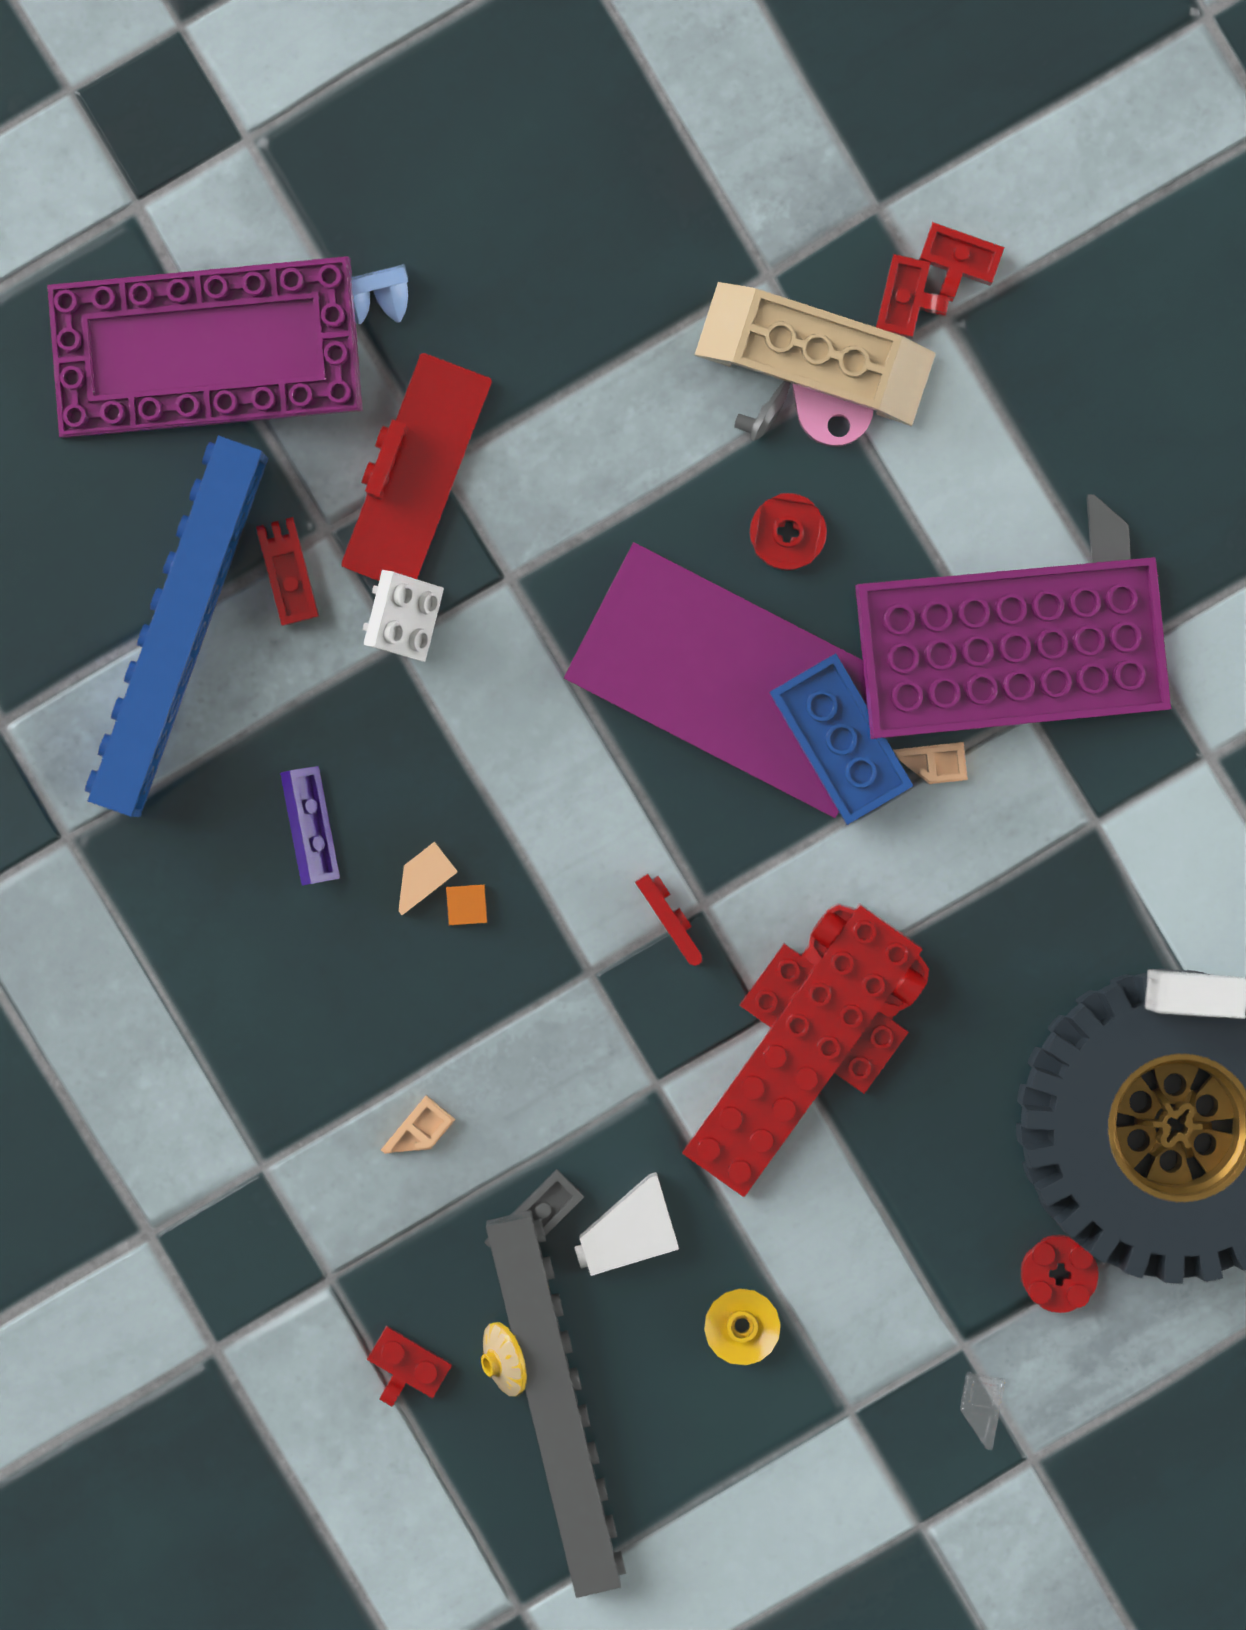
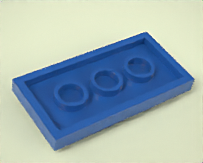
(835, 736)

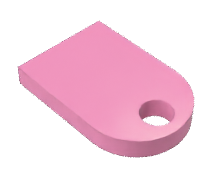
(817, 408)

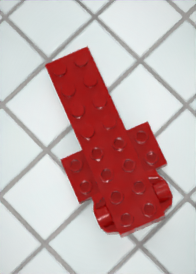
(825, 1017)

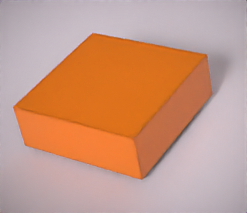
(466, 904)

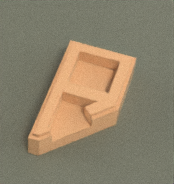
(936, 762)
(423, 876)
(420, 1129)

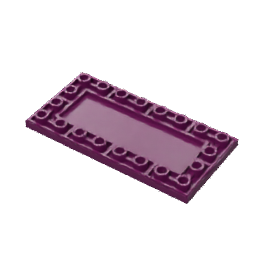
(205, 347)
(705, 669)

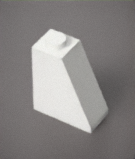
(1196, 994)
(629, 1231)

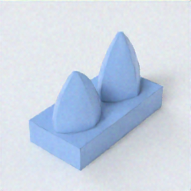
(389, 289)

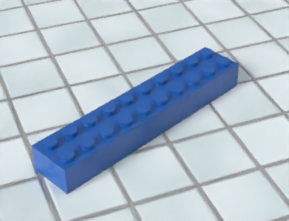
(177, 627)

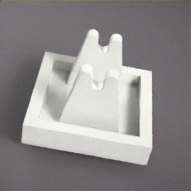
(403, 615)

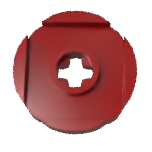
(805, 519)
(1074, 1290)

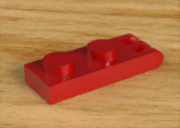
(288, 573)
(673, 921)

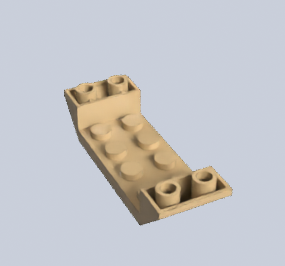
(816, 350)

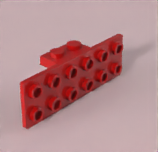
(415, 469)

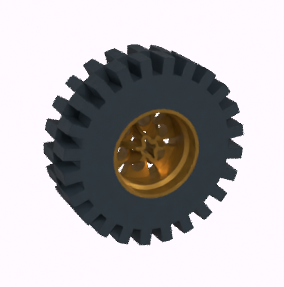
(1083, 1160)

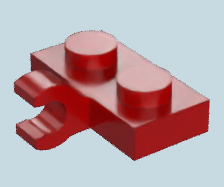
(960, 256)
(906, 296)
(407, 1364)

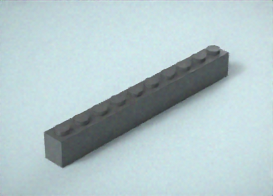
(554, 1404)

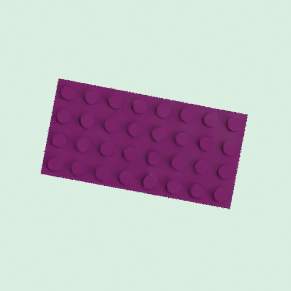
(1012, 647)

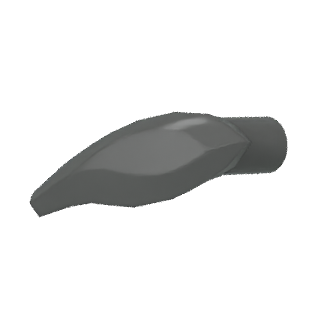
(767, 414)

